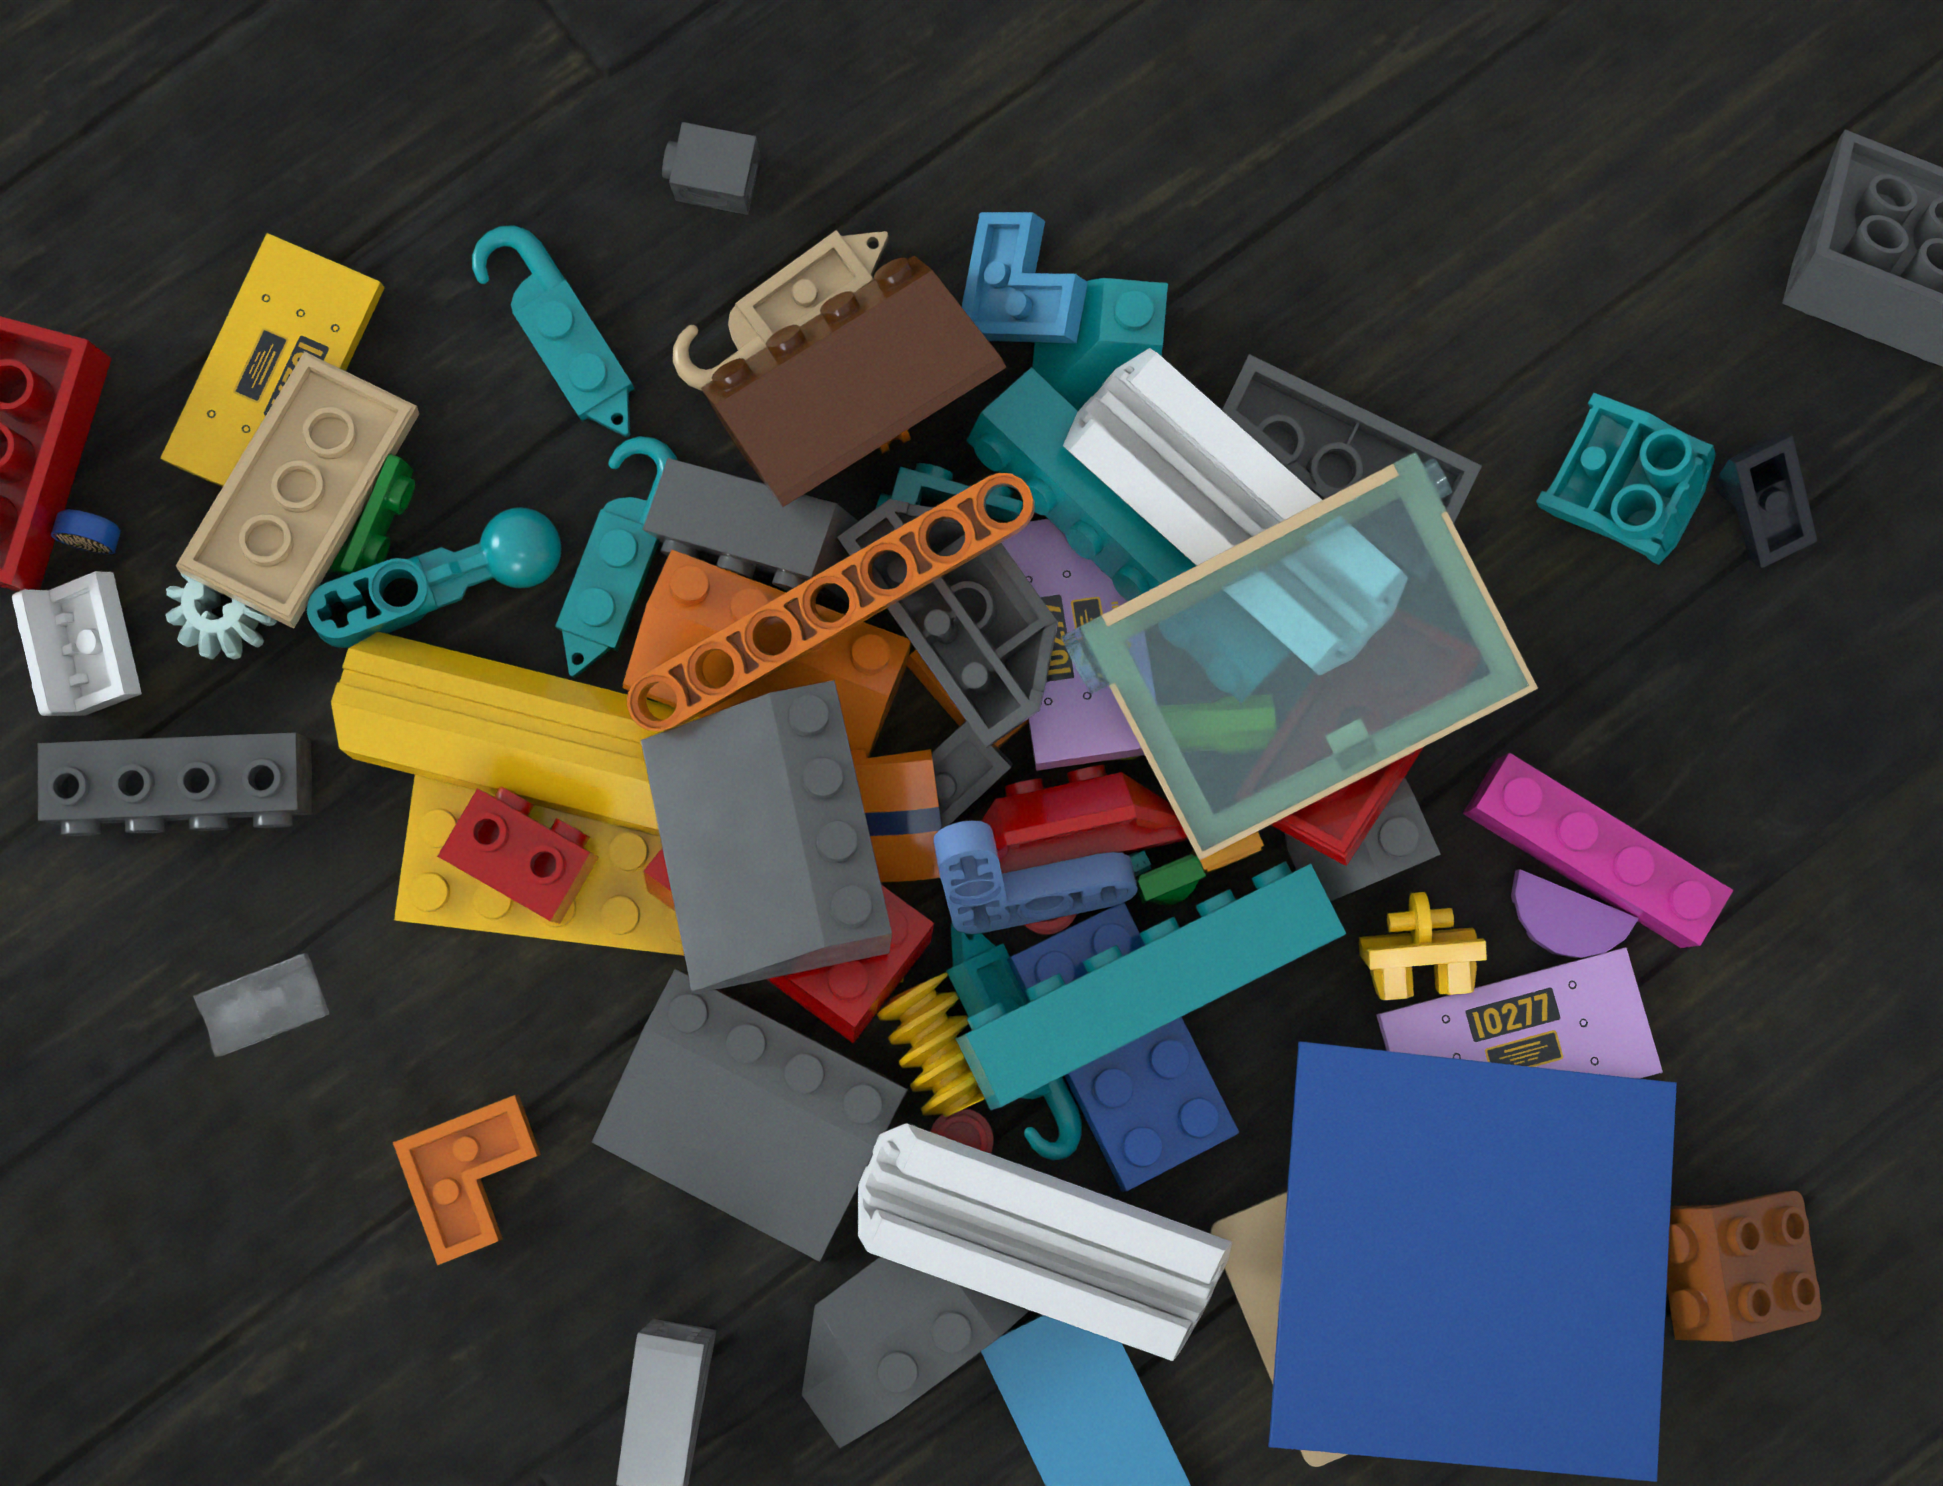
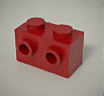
(518, 854)

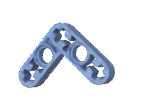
(989, 901)

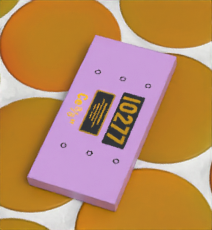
(1072, 721)
(1557, 1018)

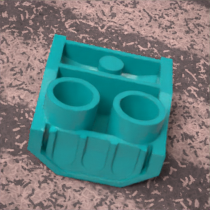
(1631, 478)

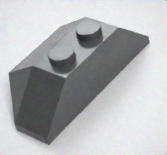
(973, 627)
(892, 1340)

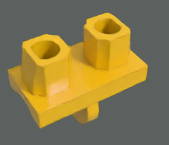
(1450, 951)

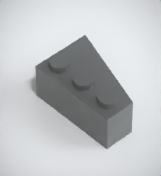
(747, 527)

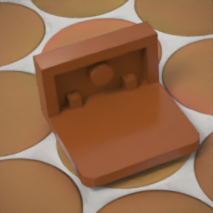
(1741, 1268)

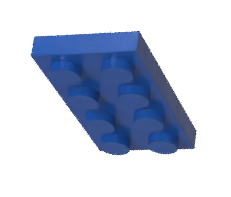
(1149, 1098)

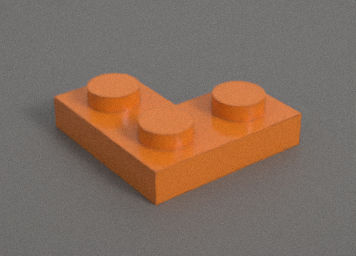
(447, 1169)

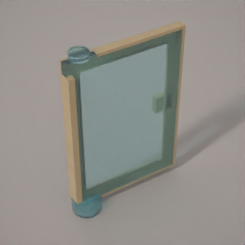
(1306, 655)

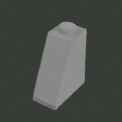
(664, 1404)

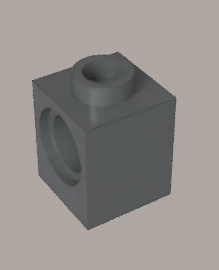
(712, 168)

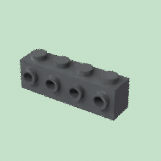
(175, 780)

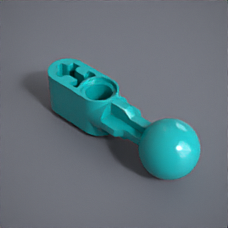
(515, 549)

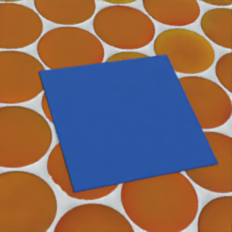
(1474, 1264)

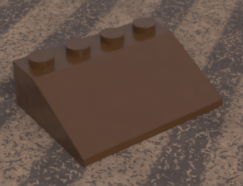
(850, 378)

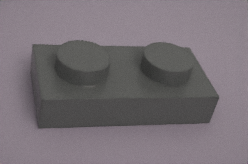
(965, 771)

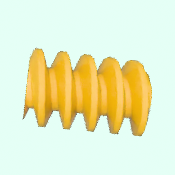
(933, 1046)

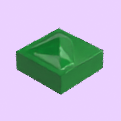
(1170, 882)

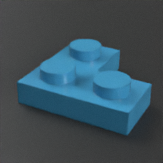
(1006, 293)

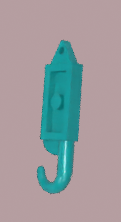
(561, 331)
(611, 567)
(984, 979)

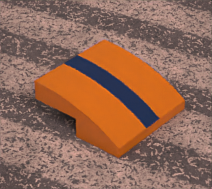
(900, 813)

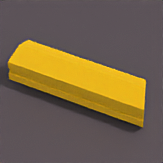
(495, 728)

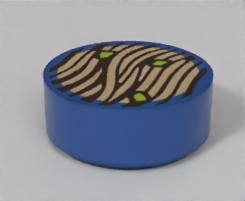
(86, 531)

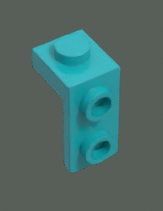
(936, 485)

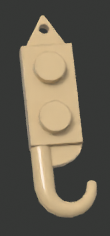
(789, 298)

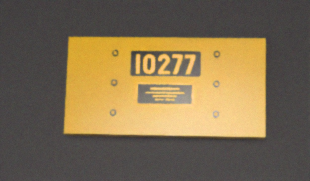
(283, 308)

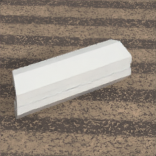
(1182, 460)
(1037, 1240)

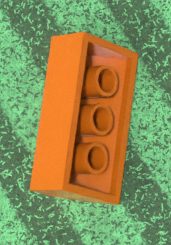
(701, 599)

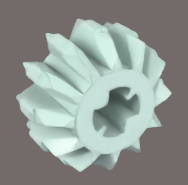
(208, 629)

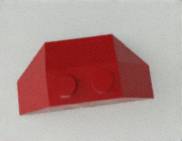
(1079, 819)

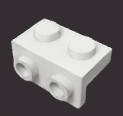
(77, 646)

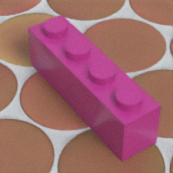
(1597, 851)

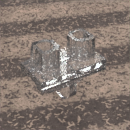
(262, 1004)

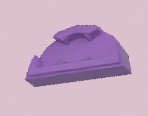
(1566, 920)

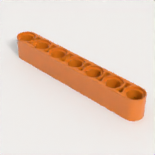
(798, 607)

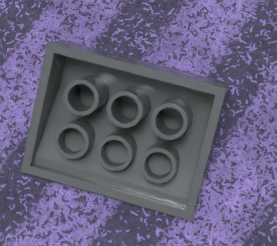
(1875, 248)
(766, 840)
(748, 1114)

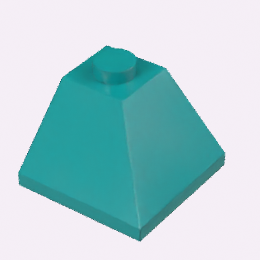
(1115, 326)

